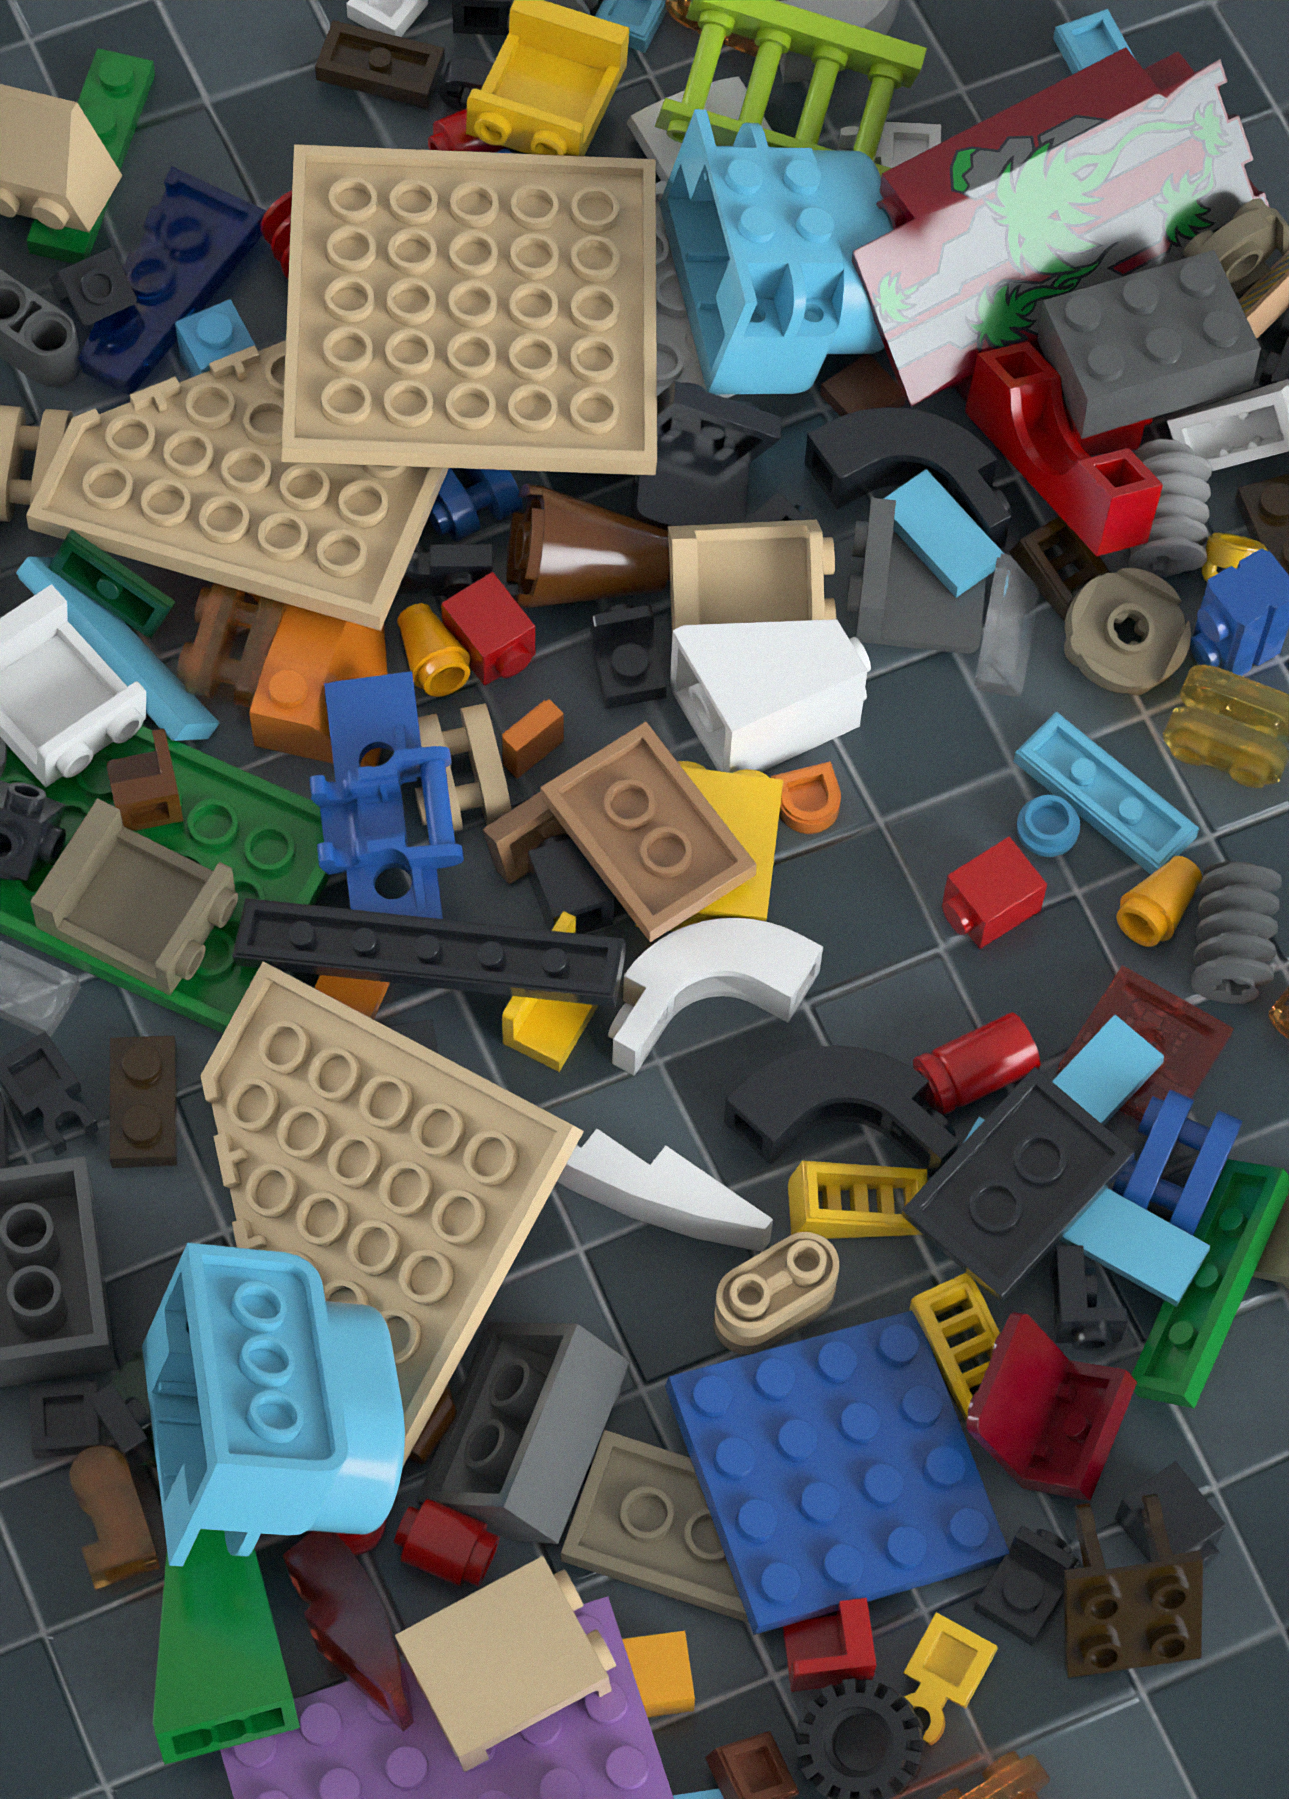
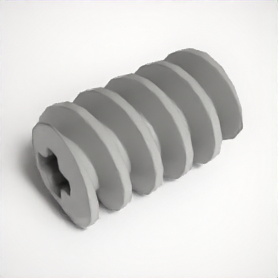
(1181, 510)

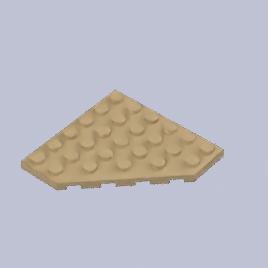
(201, 489)
(378, 1169)

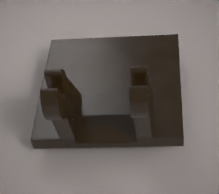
(1134, 1611)

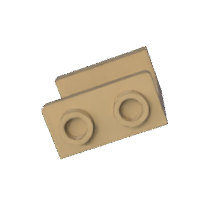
(749, 573)
(505, 1659)

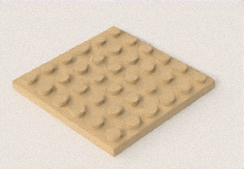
(471, 311)

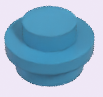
(1048, 826)

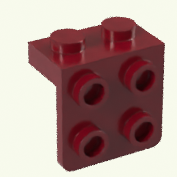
(1047, 1414)

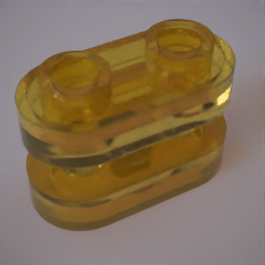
(1230, 726)

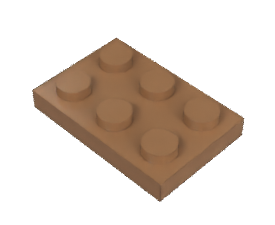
(648, 831)

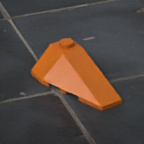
(290, 695)

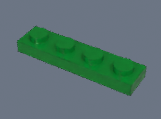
(113, 104)
(1191, 1335)

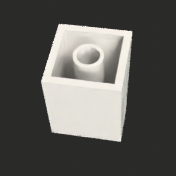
(767, 688)

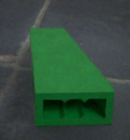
(217, 1655)

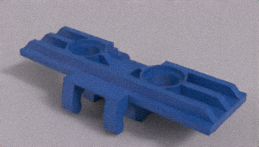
(365, 805)

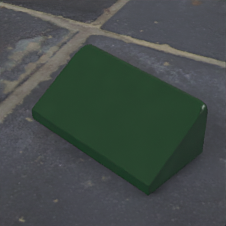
(111, 584)

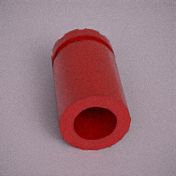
(978, 1063)

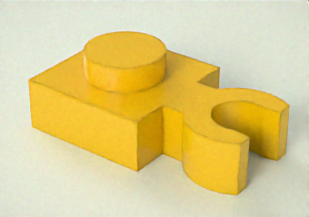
(947, 1668)

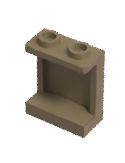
(133, 901)

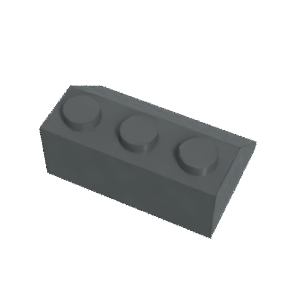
(526, 1428)

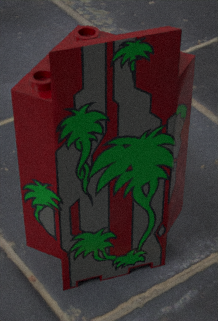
(1047, 202)

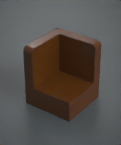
(146, 787)

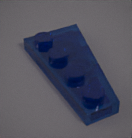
(182, 261)

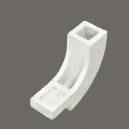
(711, 960)

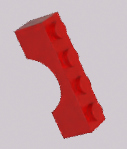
(1022, 411)

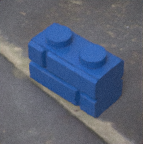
(1243, 615)

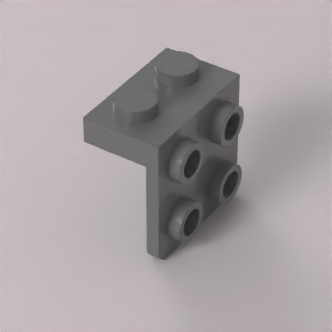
(902, 598)

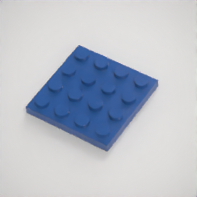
(835, 1470)

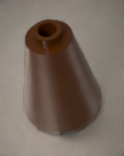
(581, 551)

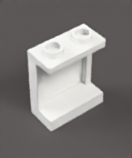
(58, 693)

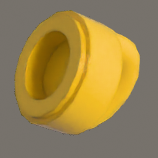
(1227, 551)

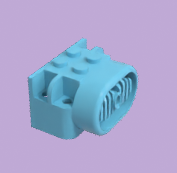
(768, 256)
(271, 1405)

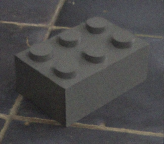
(1148, 343)
(51, 1275)

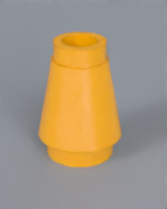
(432, 651)
(1159, 902)

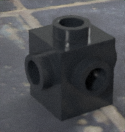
(28, 830)

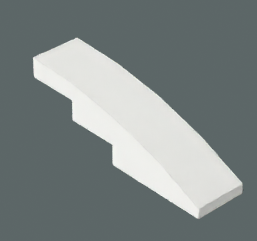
(1237, 427)
(664, 1194)

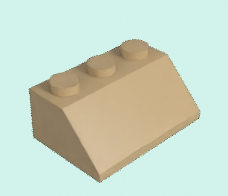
(52, 161)

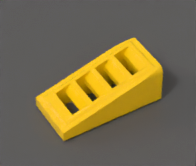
(858, 1222)
(939, 1299)

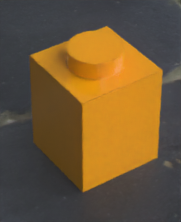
(662, 1672)

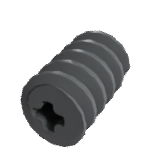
(1235, 931)

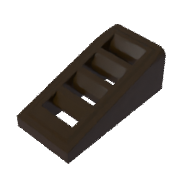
(1044, 574)

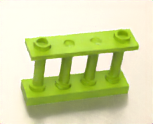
(776, 31)

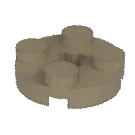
(1245, 243)
(1095, 644)

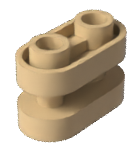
(16, 438)
(479, 741)
(776, 1293)

